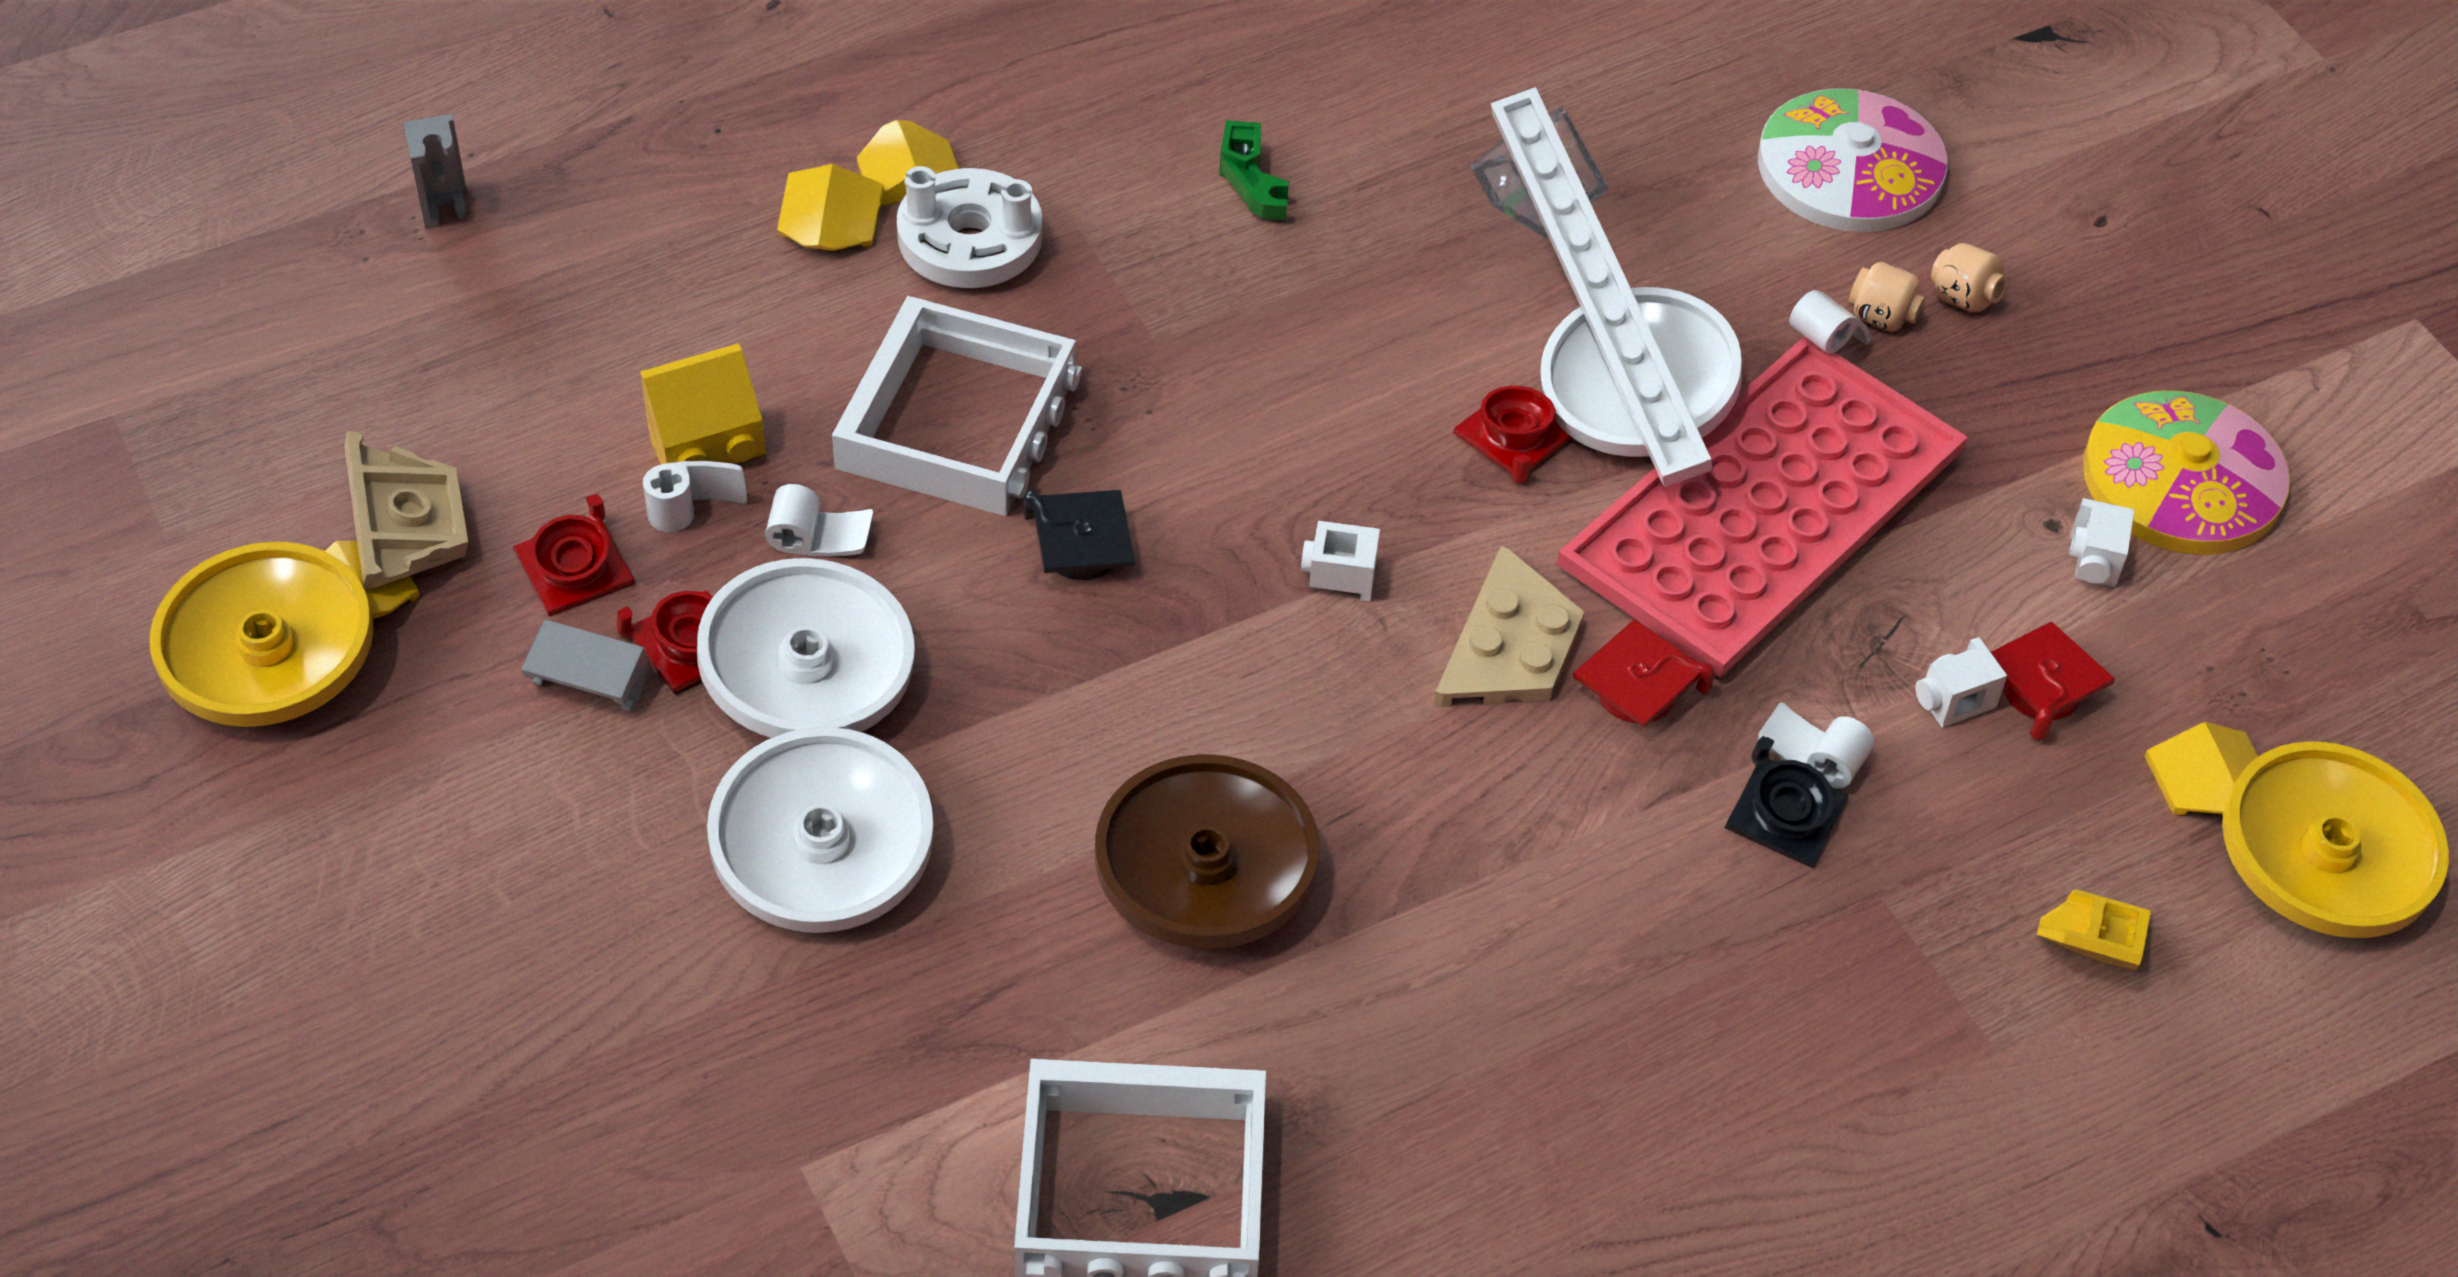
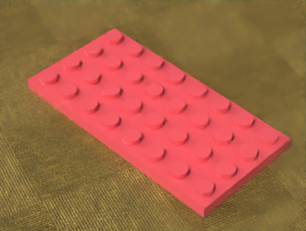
(1794, 489)

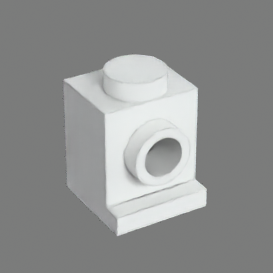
(2100, 541)
(1342, 558)
(1962, 684)

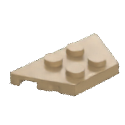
(403, 512)
(1512, 638)

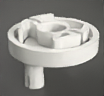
(962, 199)

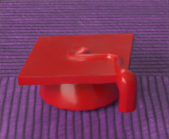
(1514, 429)
(573, 560)
(669, 636)
(1641, 675)
(2048, 676)

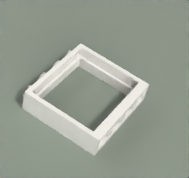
(974, 337)
(1138, 1091)

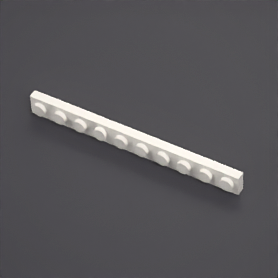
(1602, 289)

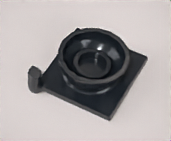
(1080, 532)
(1786, 806)

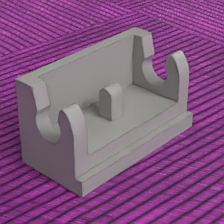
(436, 166)
(588, 663)

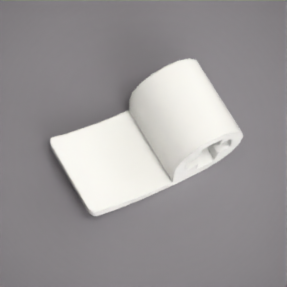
(1826, 322)
(674, 486)
(801, 528)
(1834, 753)

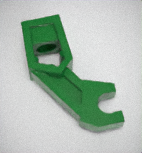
(1241, 166)

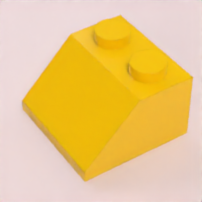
(703, 409)

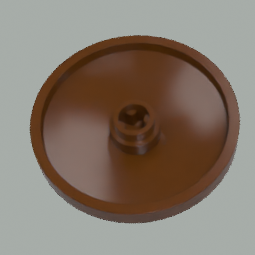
(1206, 851)

